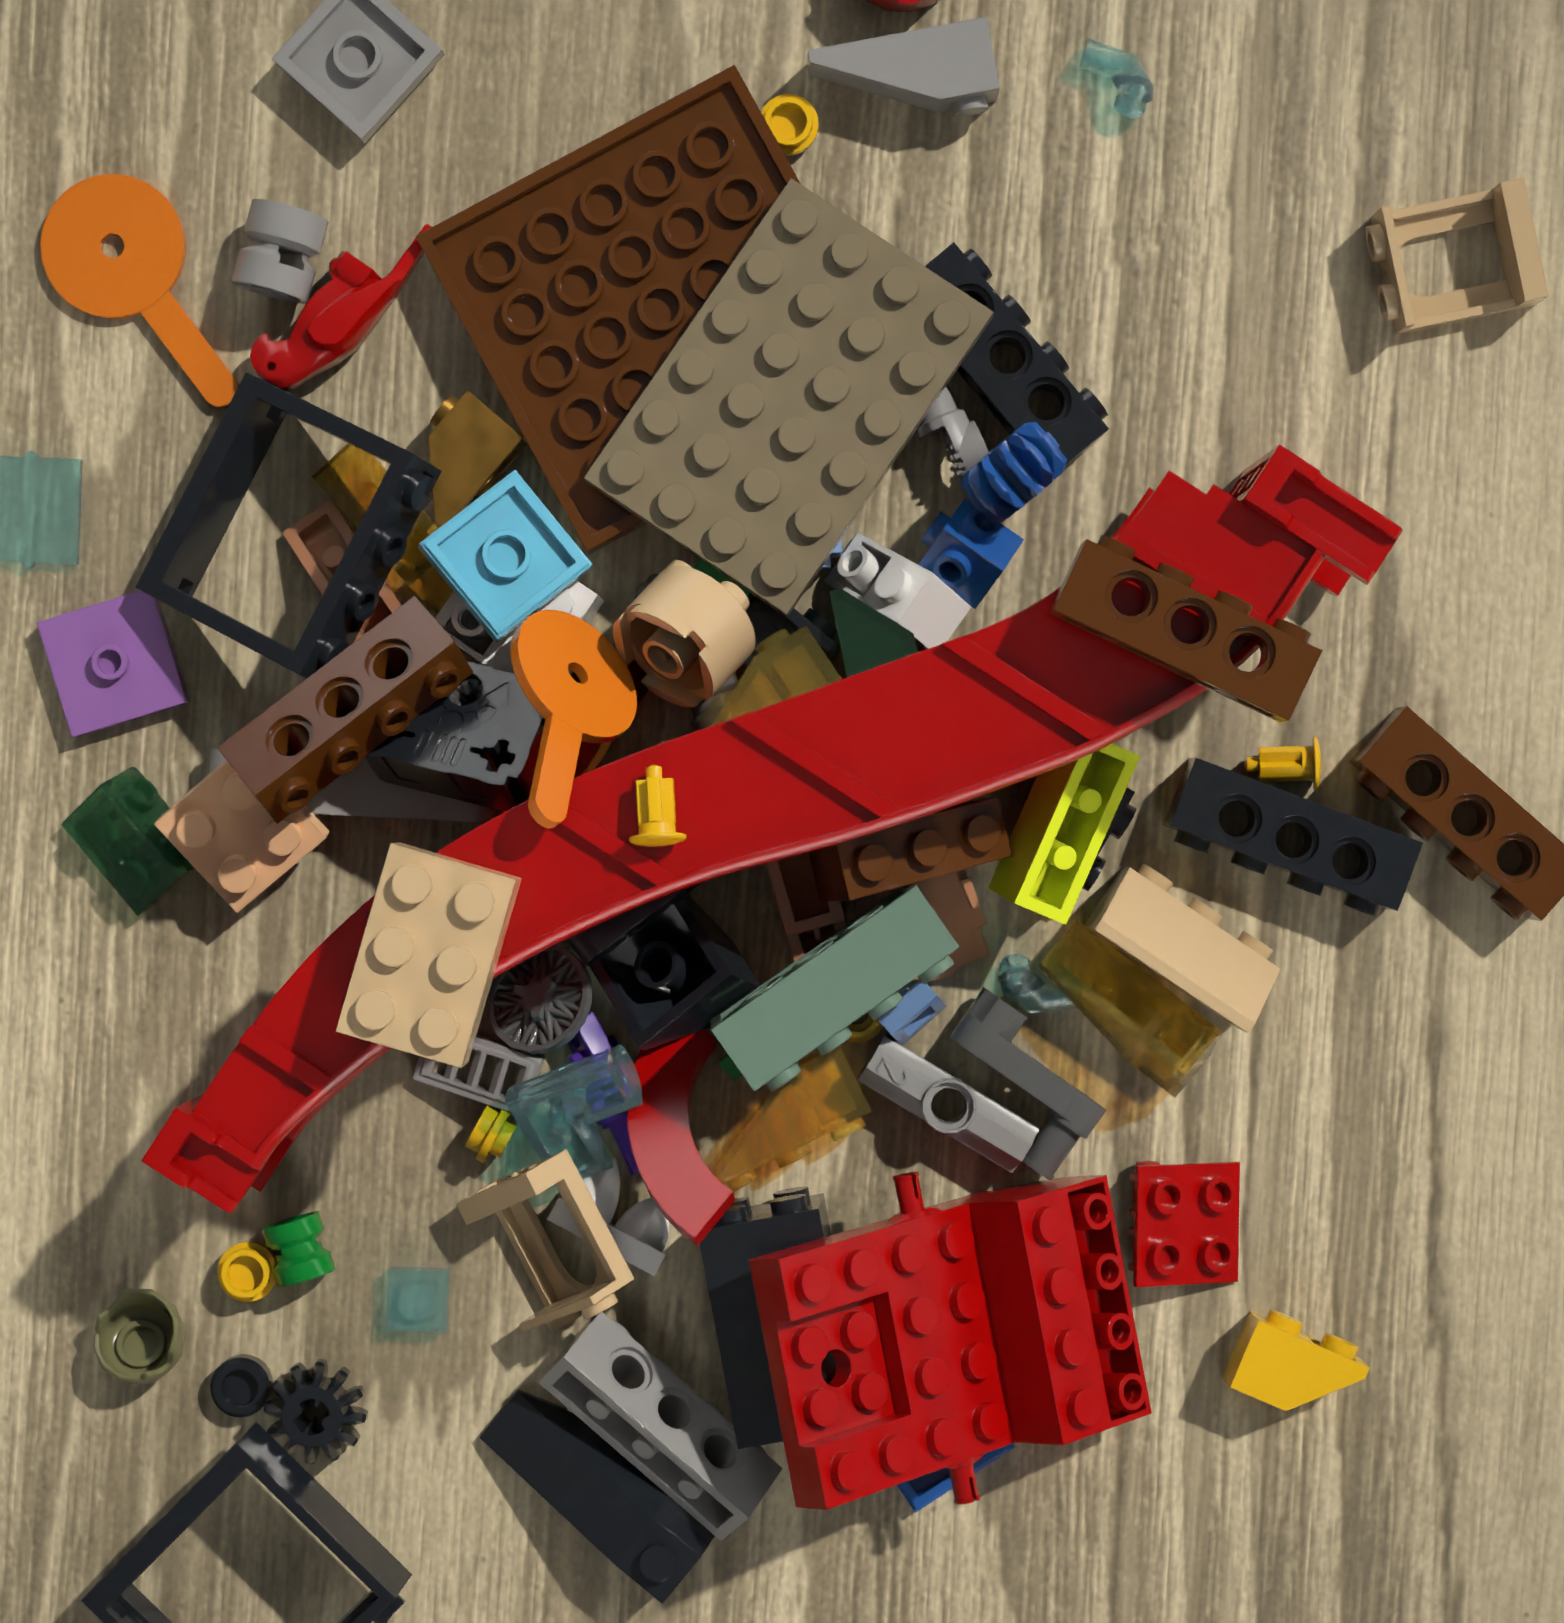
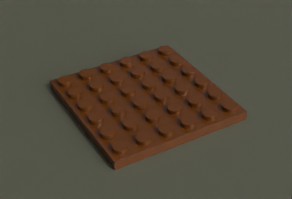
(601, 267)

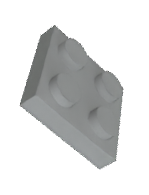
(358, 60)

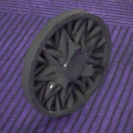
(541, 1001)

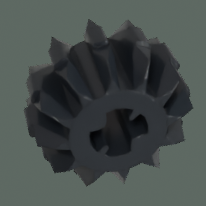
(295, 1398)

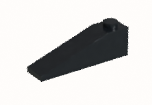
(599, 1492)

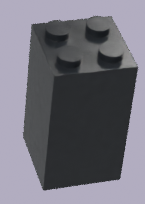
(726, 1250)

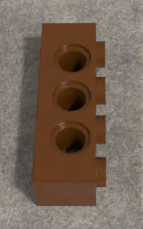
(1284, 647)
(355, 681)
(1383, 767)

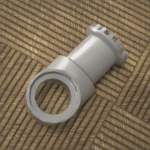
(958, 432)

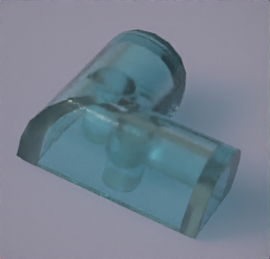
(563, 1105)

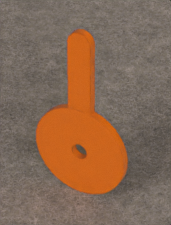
(136, 279)
(573, 711)

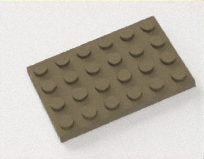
(789, 397)

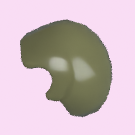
(139, 1336)

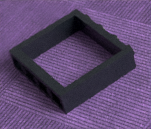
(218, 492)
(119, 1601)

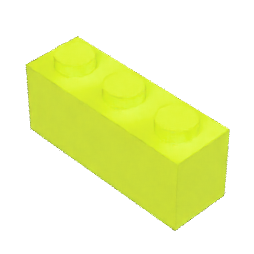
(1063, 832)

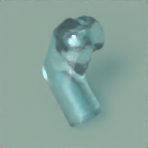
(1126, 74)
(1027, 988)

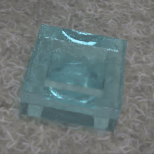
(418, 1299)

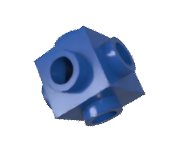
(968, 551)

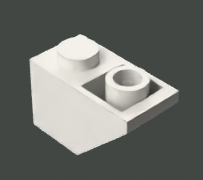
(899, 591)

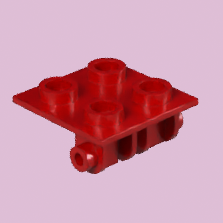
(1185, 1223)

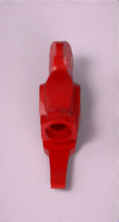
(333, 320)

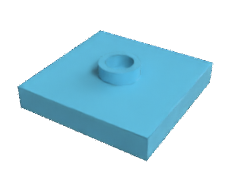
(505, 556)

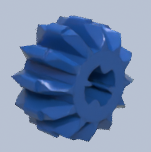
(1014, 472)

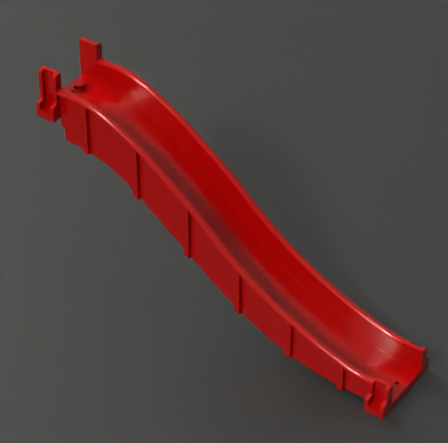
(807, 779)

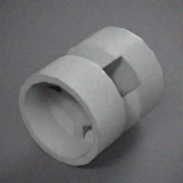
(281, 229)

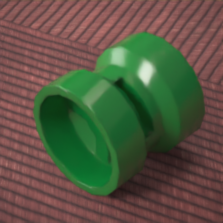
(299, 1252)

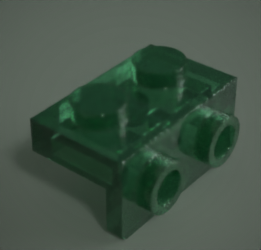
(121, 840)

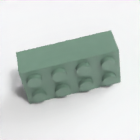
(834, 986)

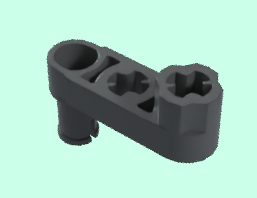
(988, 1034)

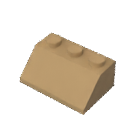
(1185, 946)

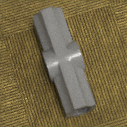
(981, 1124)

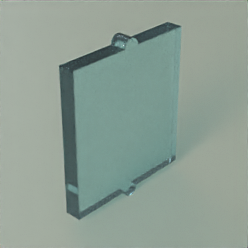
(40, 509)

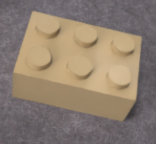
(428, 954)

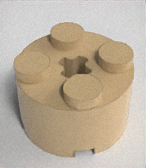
(686, 634)

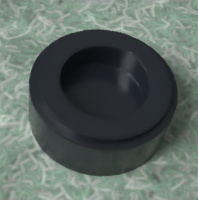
(241, 1385)

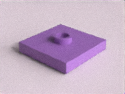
(113, 663)

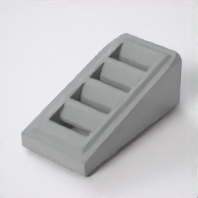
(492, 1096)

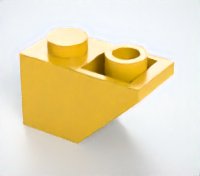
(1289, 1367)

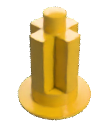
(1287, 763)
(656, 810)

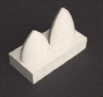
(638, 1233)

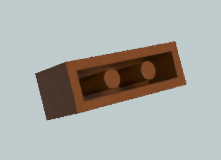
(912, 851)

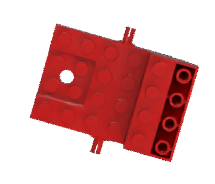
(949, 1336)

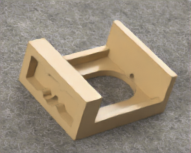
(1512, 217)
(556, 1288)

